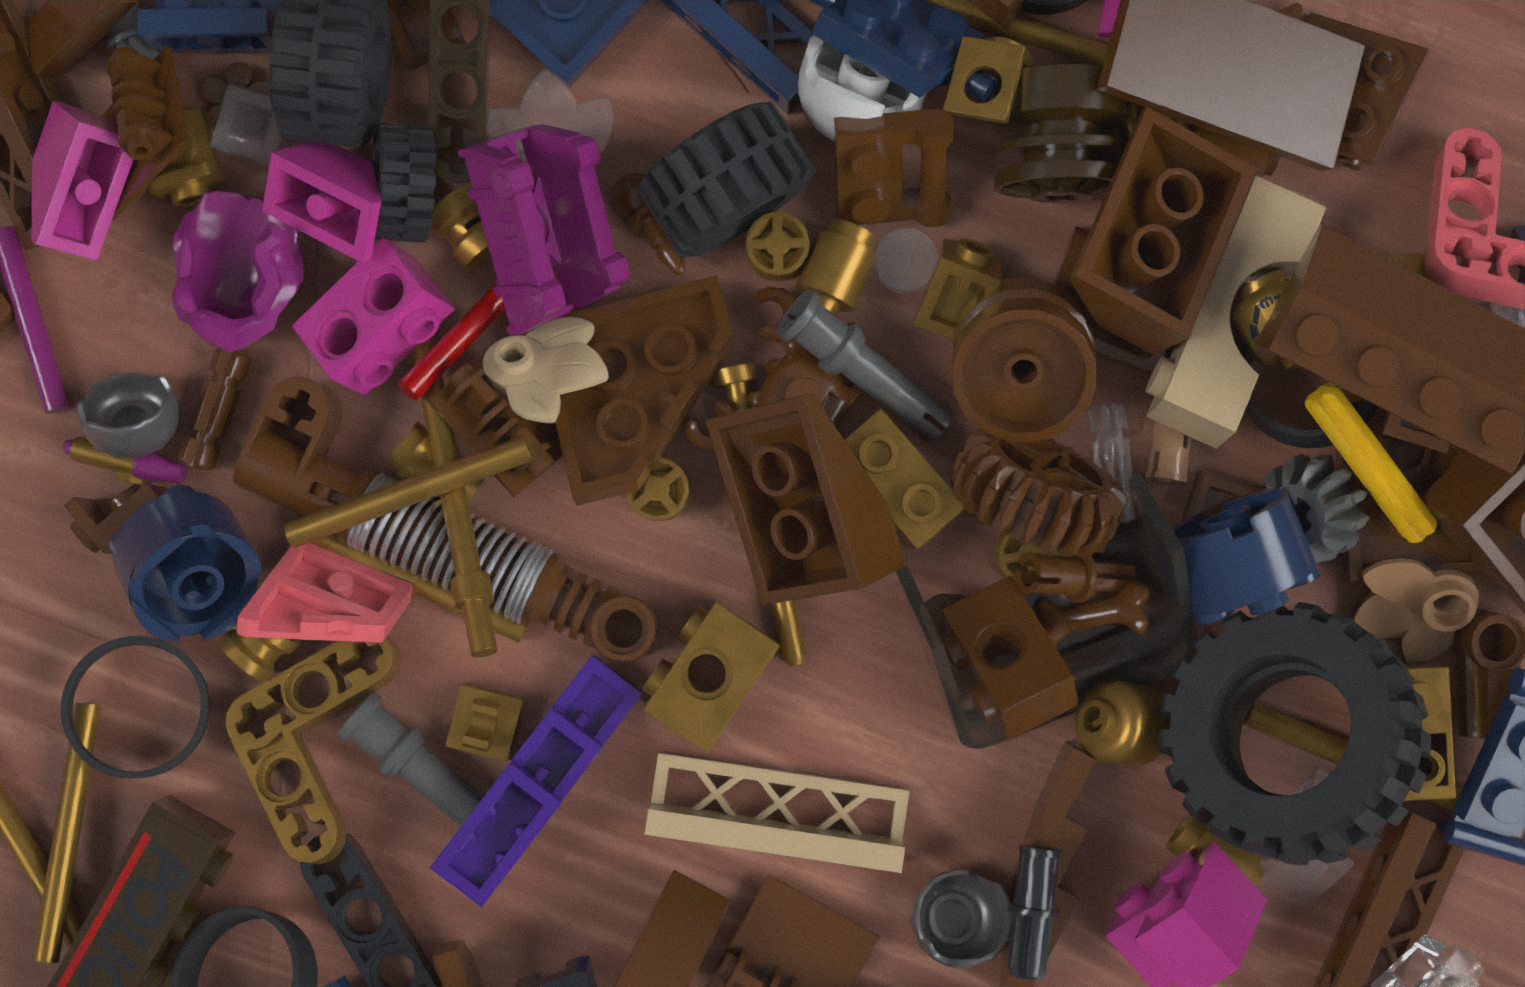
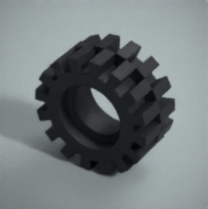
(405, 179)

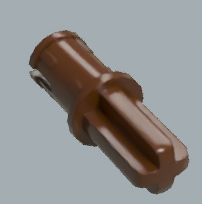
(1073, 576)

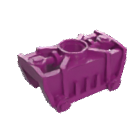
(544, 220)

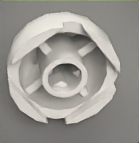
(842, 87)

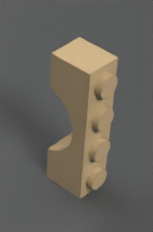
(1207, 378)

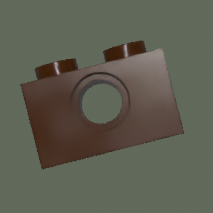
(1003, 623)

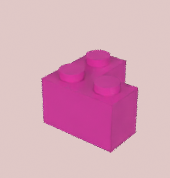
(1189, 922)

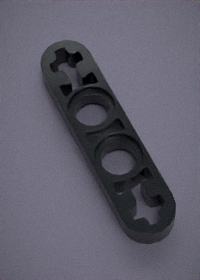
(364, 947)

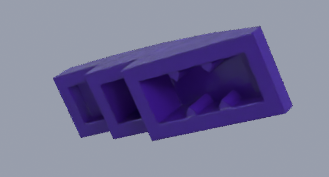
(536, 780)

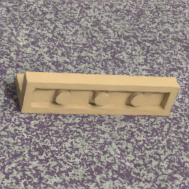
(778, 836)

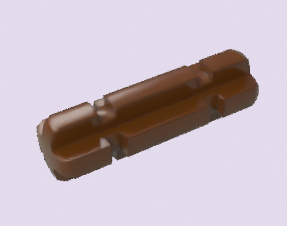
(214, 409)

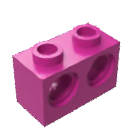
(367, 311)

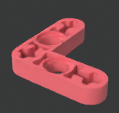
(1475, 238)

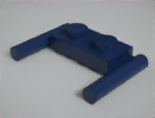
(1494, 792)

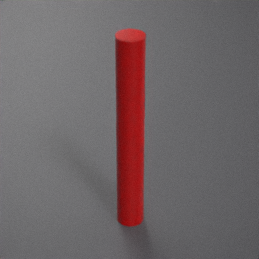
(452, 345)

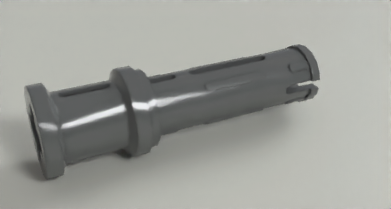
(843, 350)
(402, 753)

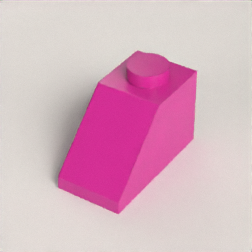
(76, 180)
(325, 196)

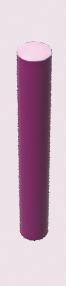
(31, 323)

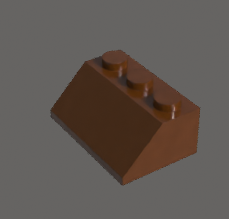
(1160, 233)

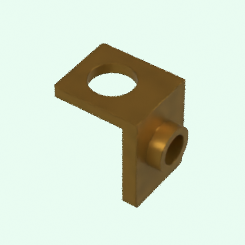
(994, 57)

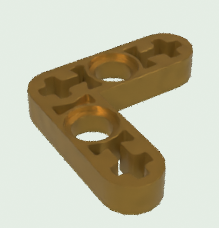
(284, 740)

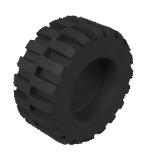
(1355, 796)

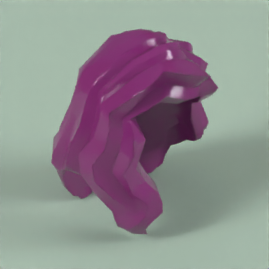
(234, 269)

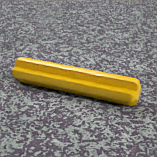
(1371, 462)

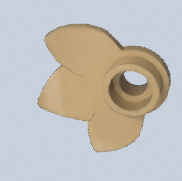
(543, 366)

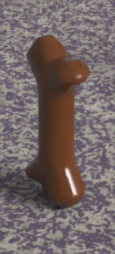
(1122, 608)

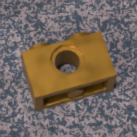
(913, 489)
(702, 713)

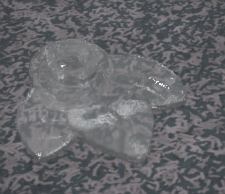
(552, 104)

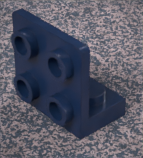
(208, 25)

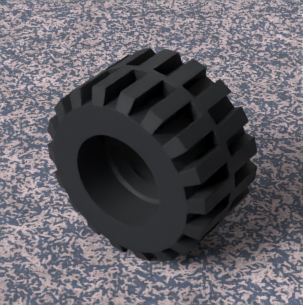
(330, 69)
(725, 178)

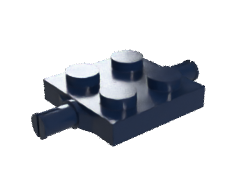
(902, 41)

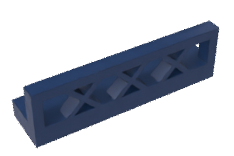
(747, 50)

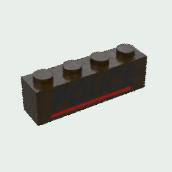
(148, 900)

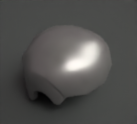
(129, 414)
(961, 918)

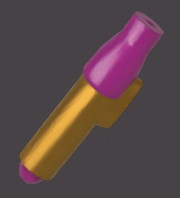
(131, 470)

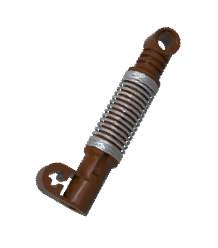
(417, 535)

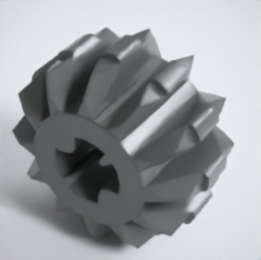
(1322, 502)

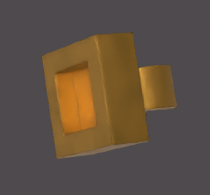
(485, 722)

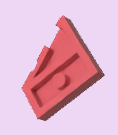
(324, 598)

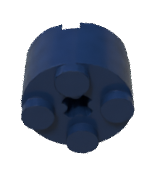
(1245, 556)
(185, 564)

